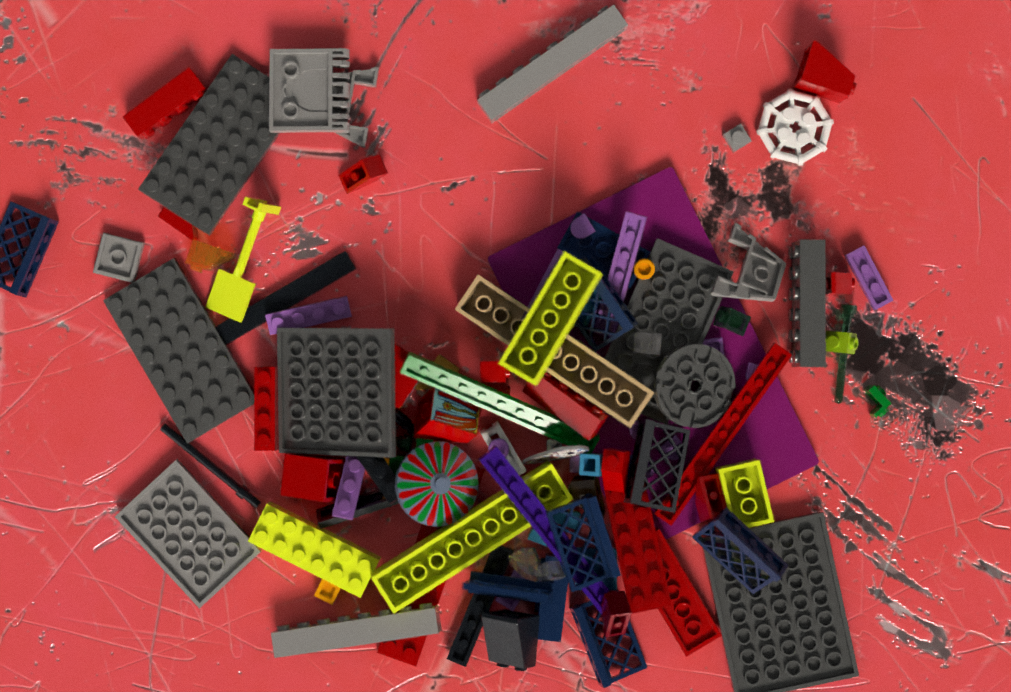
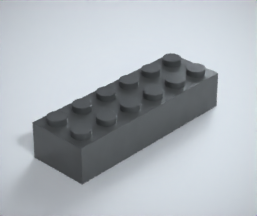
(808, 303)

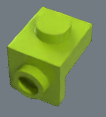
(841, 342)

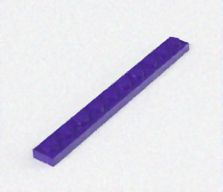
(535, 514)

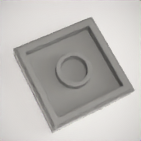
(118, 257)

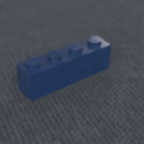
(552, 614)

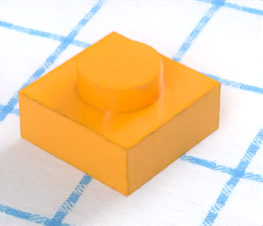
(327, 592)

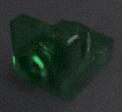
(731, 320)

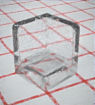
(647, 343)

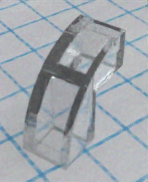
(529, 566)

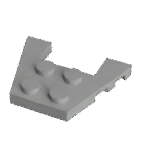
(365, 78)
(759, 274)

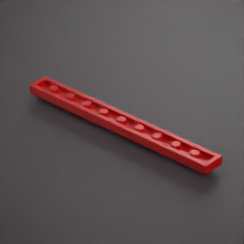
(726, 428)

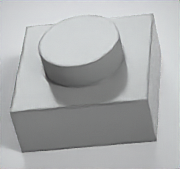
(736, 138)

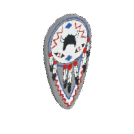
(557, 453)

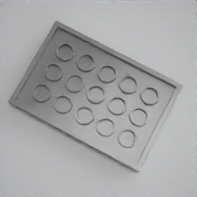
(188, 533)

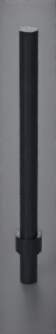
(241, 491)

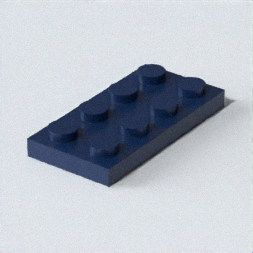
(599, 244)

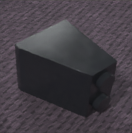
(511, 638)

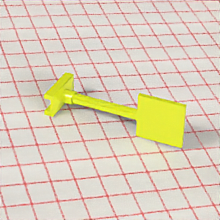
(230, 291)

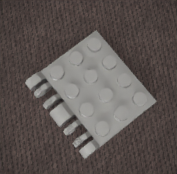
(305, 90)

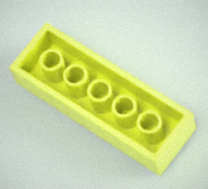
(550, 318)
(314, 549)

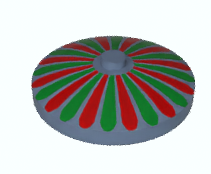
(436, 484)

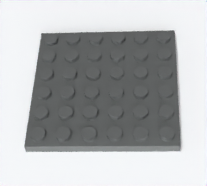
(336, 391)

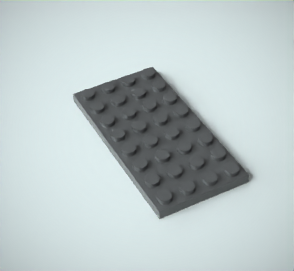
(215, 148)
(670, 304)
(181, 350)

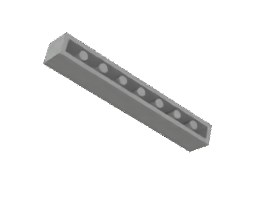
(552, 64)
(356, 631)

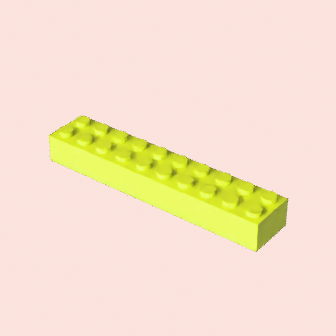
(464, 541)

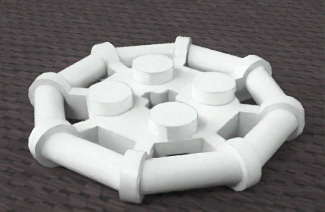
(805, 121)

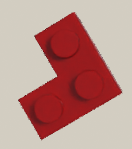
(494, 375)

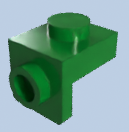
(877, 394)

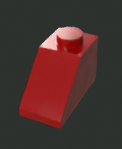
(363, 173)
(179, 224)
(839, 283)
(615, 469)
(709, 497)

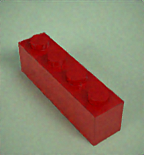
(165, 104)
(567, 405)
(266, 409)

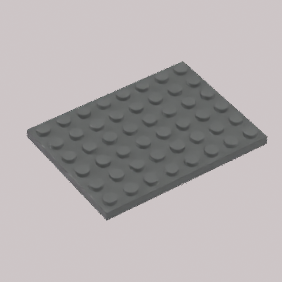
(792, 628)

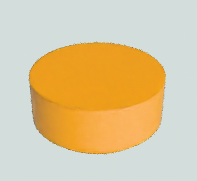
(644, 269)

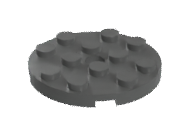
(674, 380)

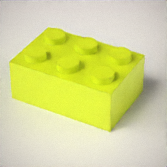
(746, 492)

